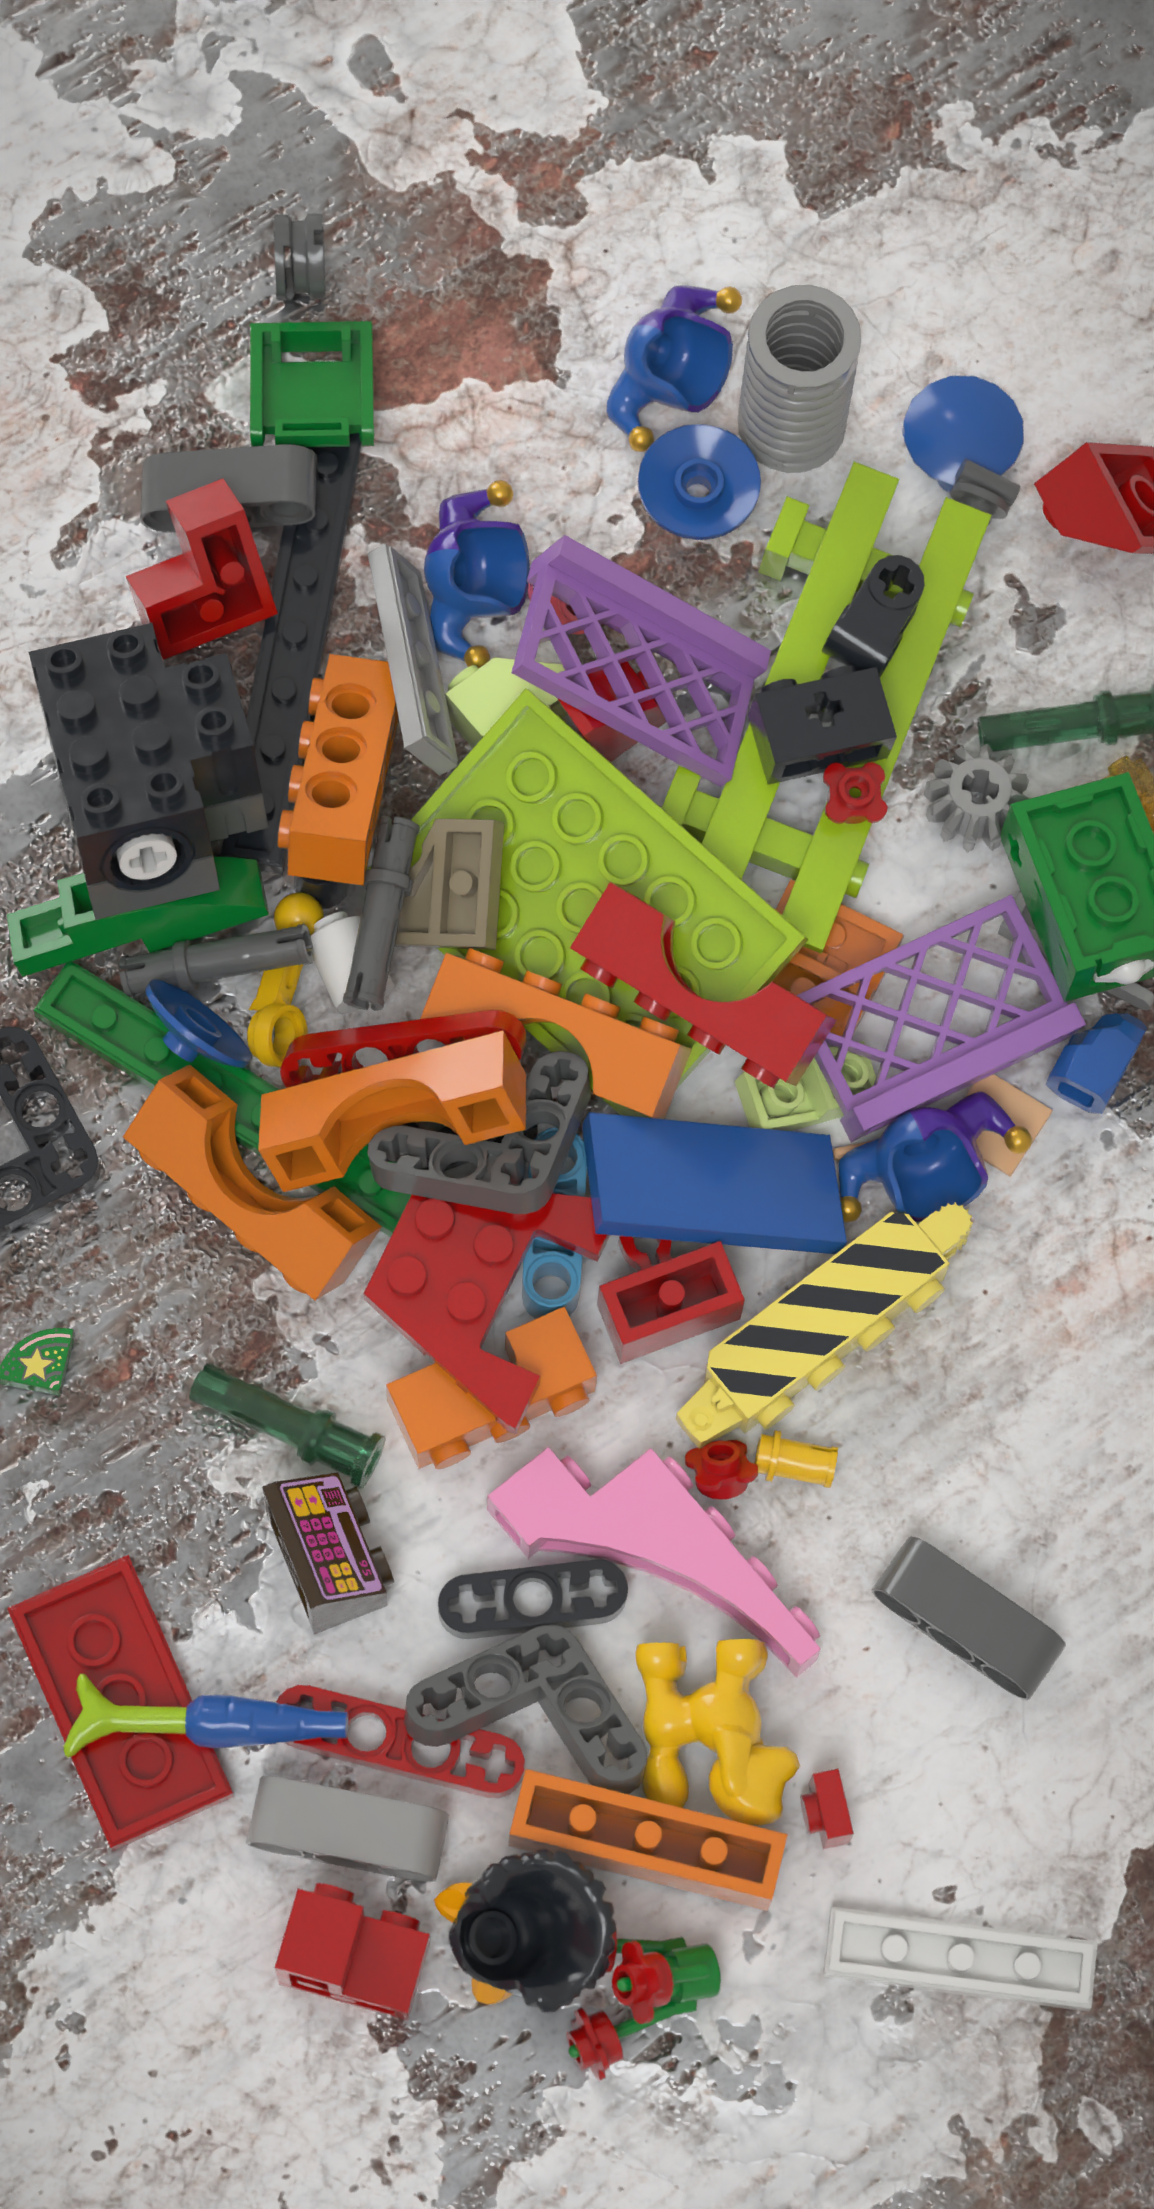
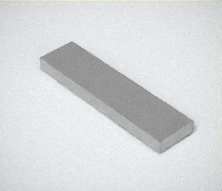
(412, 659)

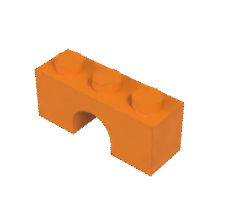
(445, 1421)

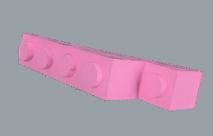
(655, 1527)

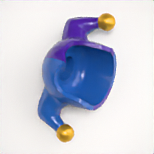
(673, 359)
(474, 569)
(929, 1157)

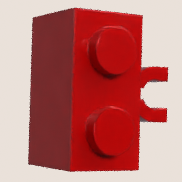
(668, 1299)

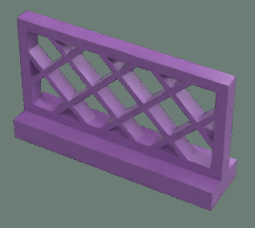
(650, 623)
(973, 1057)

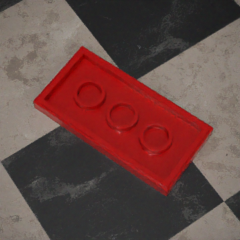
(111, 1635)

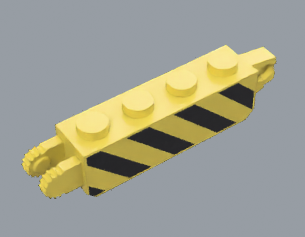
(822, 1321)

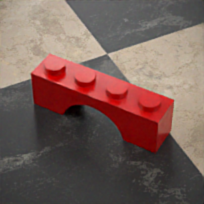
(635, 944)

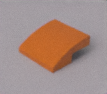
(851, 943)

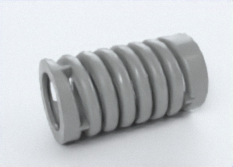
(798, 378)

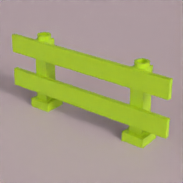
(836, 566)

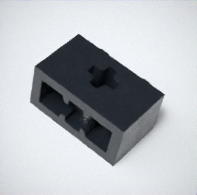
(800, 746)

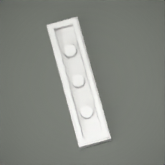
(960, 1959)

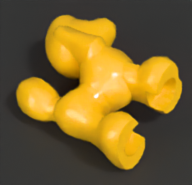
(723, 1717)

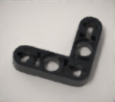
(38, 1165)

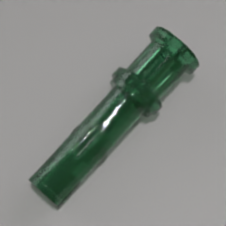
(1103, 718)
(314, 1435)

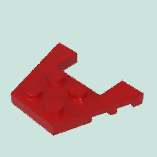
(450, 1277)

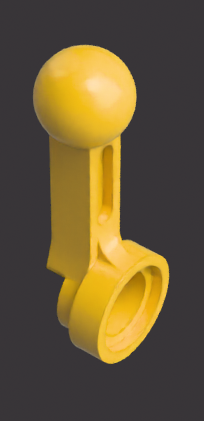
(278, 988)

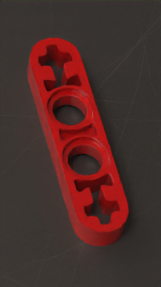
(393, 1040)
(395, 1752)

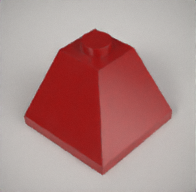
(1103, 496)

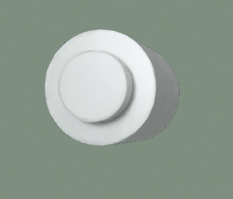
(333, 955)

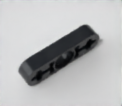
(583, 1607)

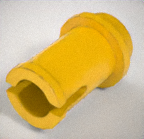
(795, 1460)

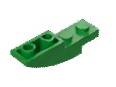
(68, 931)

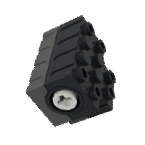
(147, 765)

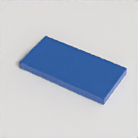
(713, 1183)

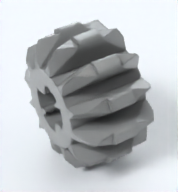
(953, 796)

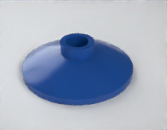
(706, 458)
(195, 1027)

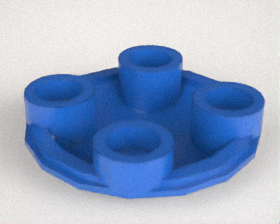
(959, 422)

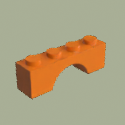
(627, 1062)
(321, 1125)
(191, 1137)

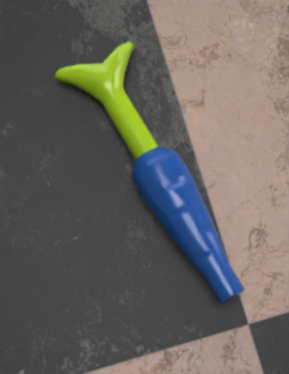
(206, 1721)

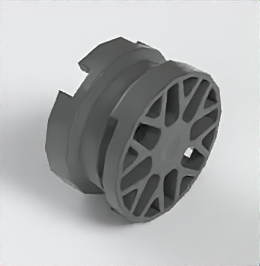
(306, 256)

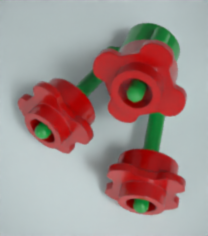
(656, 1983)

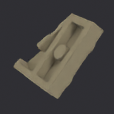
(455, 887)

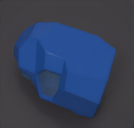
(1096, 1061)

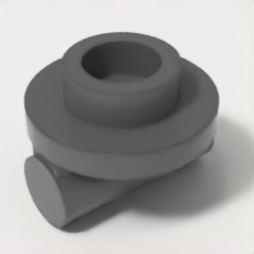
(984, 490)

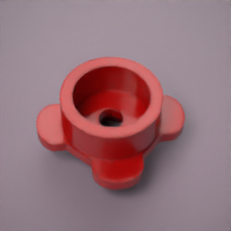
(842, 806)
(721, 1469)

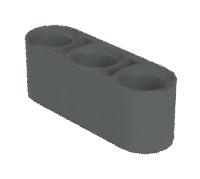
(269, 481)
(969, 1617)

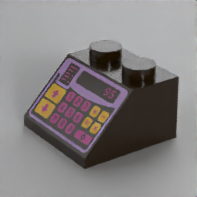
(326, 1550)

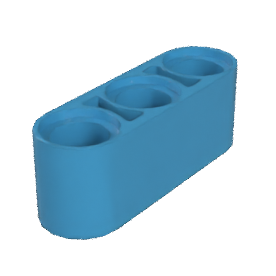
(549, 1258)

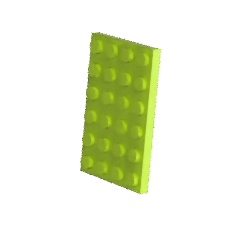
(571, 833)

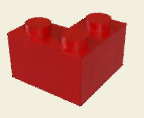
(215, 581)
(350, 1956)

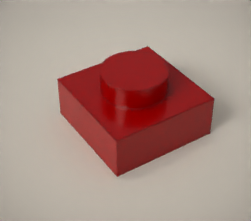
(827, 1809)

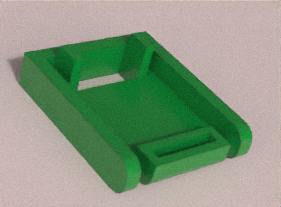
(311, 400)

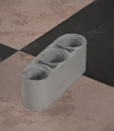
(348, 1828)

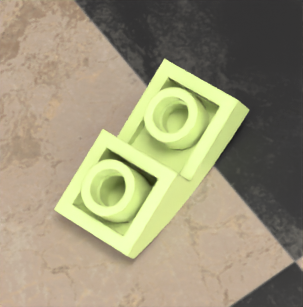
(802, 1105)

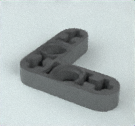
(496, 1163)
(546, 1685)

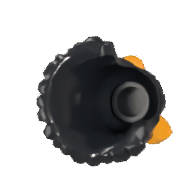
(531, 1929)

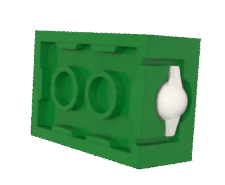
(1087, 882)

